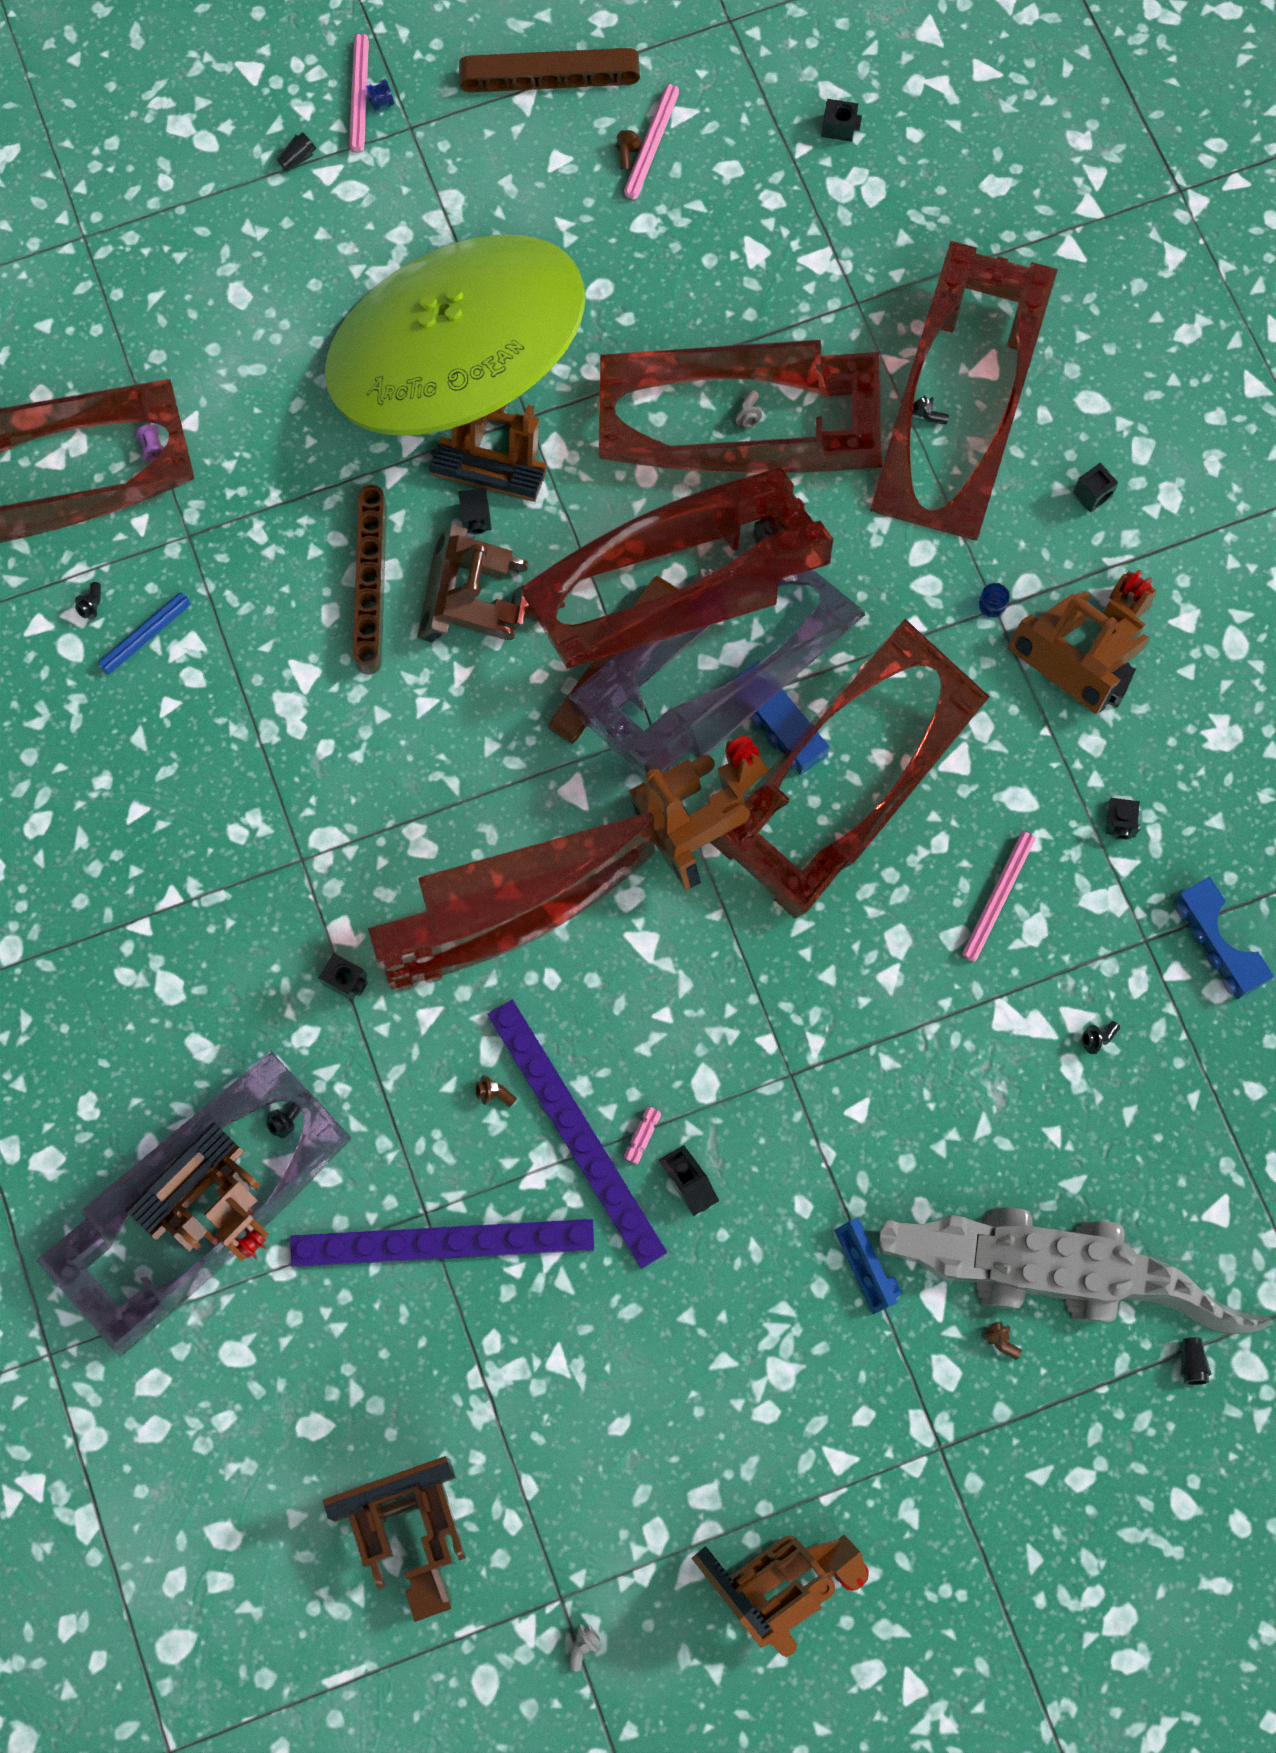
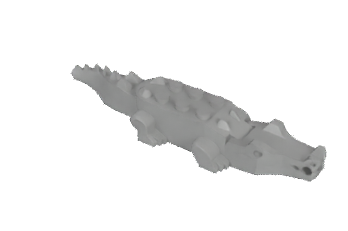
(1082, 1267)

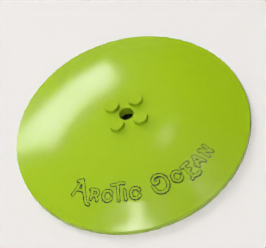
(504, 326)

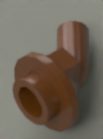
(627, 142)
(487, 1089)
(998, 1335)

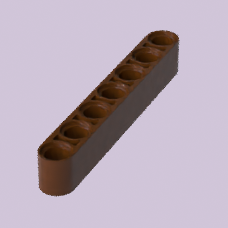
(549, 70)
(374, 590)
(564, 721)

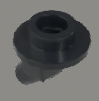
(923, 408)
(87, 605)
(1094, 1038)
(282, 1123)

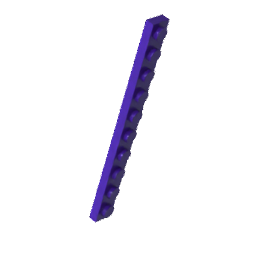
(577, 1134)
(442, 1243)

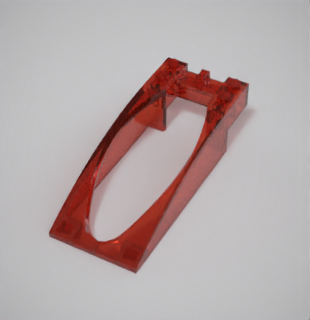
(999, 278)
(784, 363)
(130, 404)
(729, 592)
(800, 888)
(508, 900)

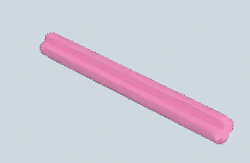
(359, 93)
(651, 142)
(998, 897)

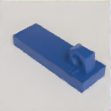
(877, 1289)

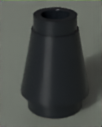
(297, 151)
(1194, 1362)

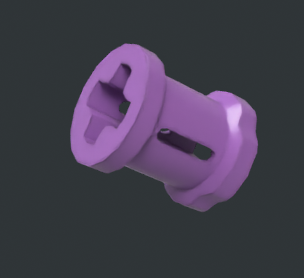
(149, 441)

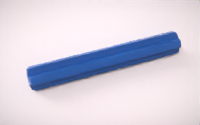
(144, 633)

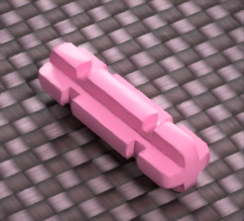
(642, 1135)

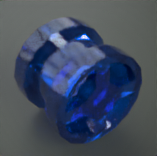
(379, 95)
(996, 593)

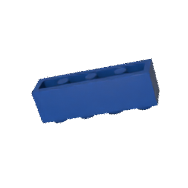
(783, 724)

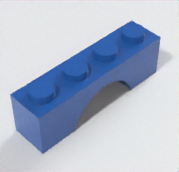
(1241, 970)

